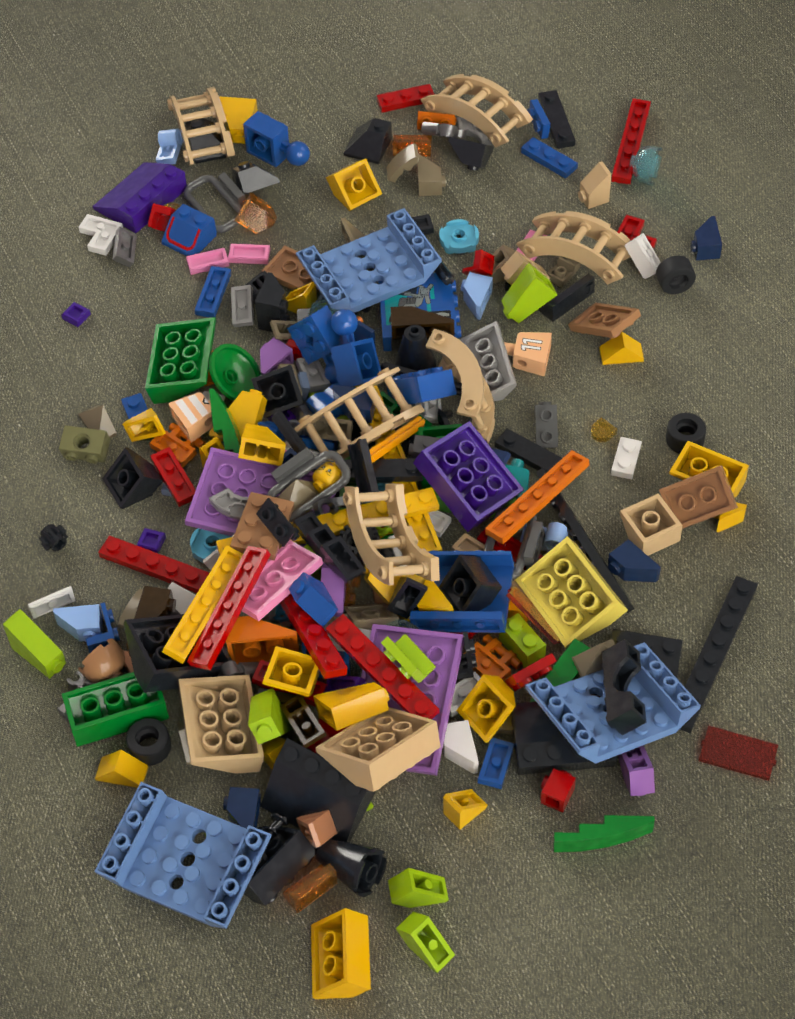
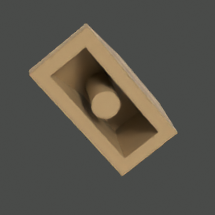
(595, 186)
(516, 264)

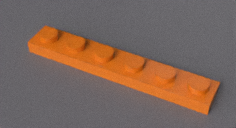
(537, 497)

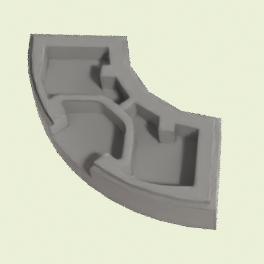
(473, 131)
(229, 503)

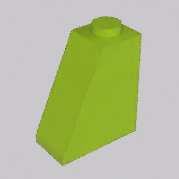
(527, 294)
(33, 644)
(267, 717)

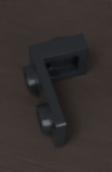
(468, 659)

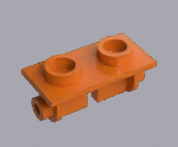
(433, 117)

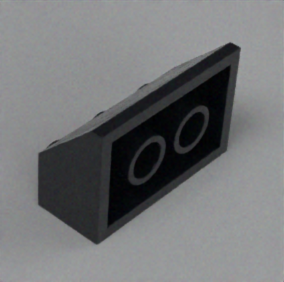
(279, 865)

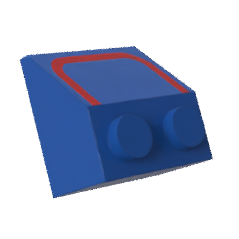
(189, 231)

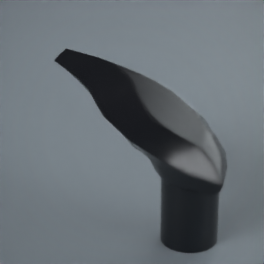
(443, 416)

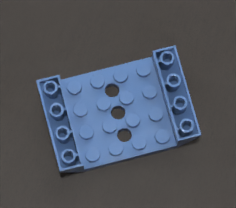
(396, 253)
(583, 716)
(158, 836)

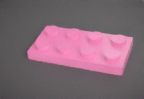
(278, 577)

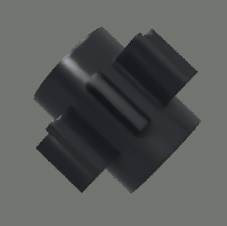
(53, 537)

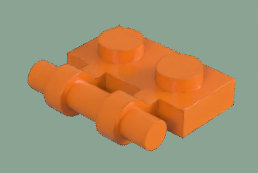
(182, 450)
(489, 663)

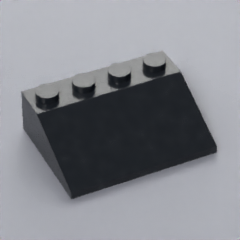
(155, 669)
(542, 745)
(309, 784)

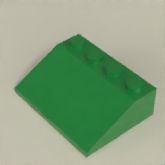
(179, 359)

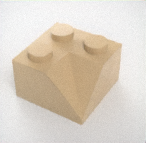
(651, 524)

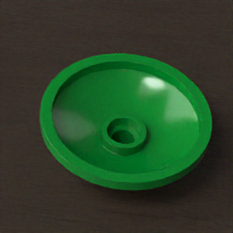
(232, 370)

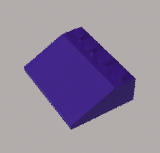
(134, 196)
(468, 475)

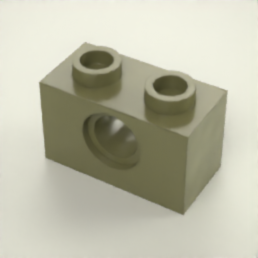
(75, 437)

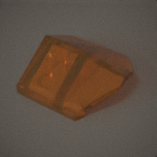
(256, 214)

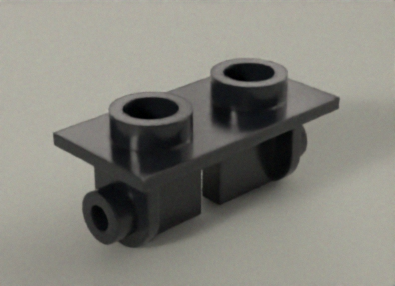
(277, 523)

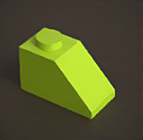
(417, 889)
(425, 940)

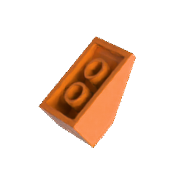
(257, 640)

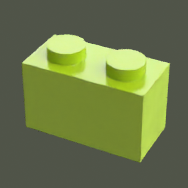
(523, 641)

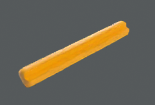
(396, 438)

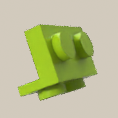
(411, 658)

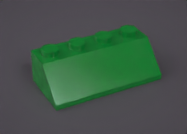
(110, 708)

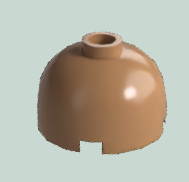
(104, 662)

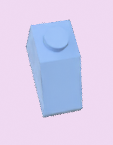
(477, 292)
(80, 620)

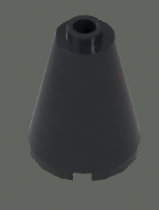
(413, 350)
(354, 864)

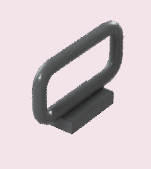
(226, 188)
(301, 465)
(530, 545)

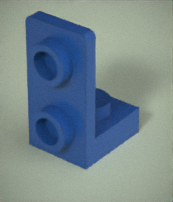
(97, 639)

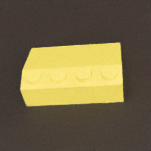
(570, 593)

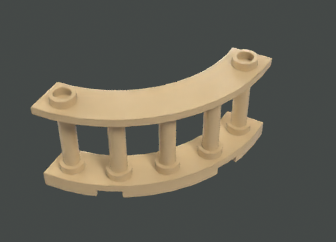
(481, 89)
(216, 111)
(581, 224)
(476, 395)
(389, 421)
(417, 560)

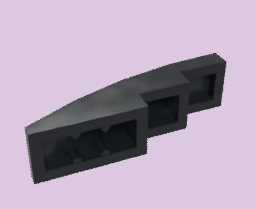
(332, 549)

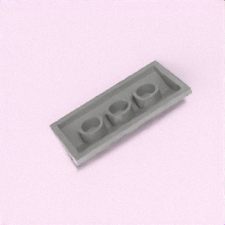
(493, 359)

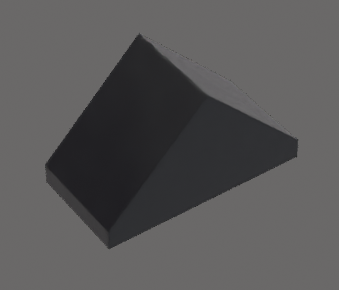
(406, 596)

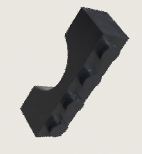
(623, 708)

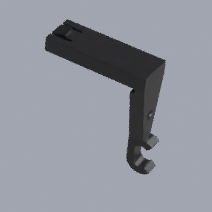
(567, 299)
(363, 474)

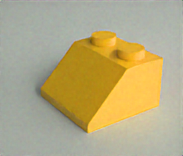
(354, 184)
(292, 672)

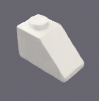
(460, 747)

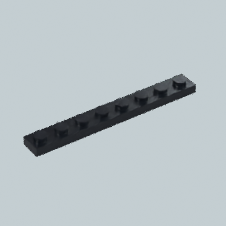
(587, 547)
(718, 644)

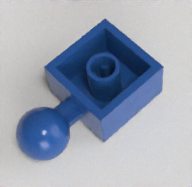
(270, 141)
(315, 338)
(354, 360)
(425, 385)

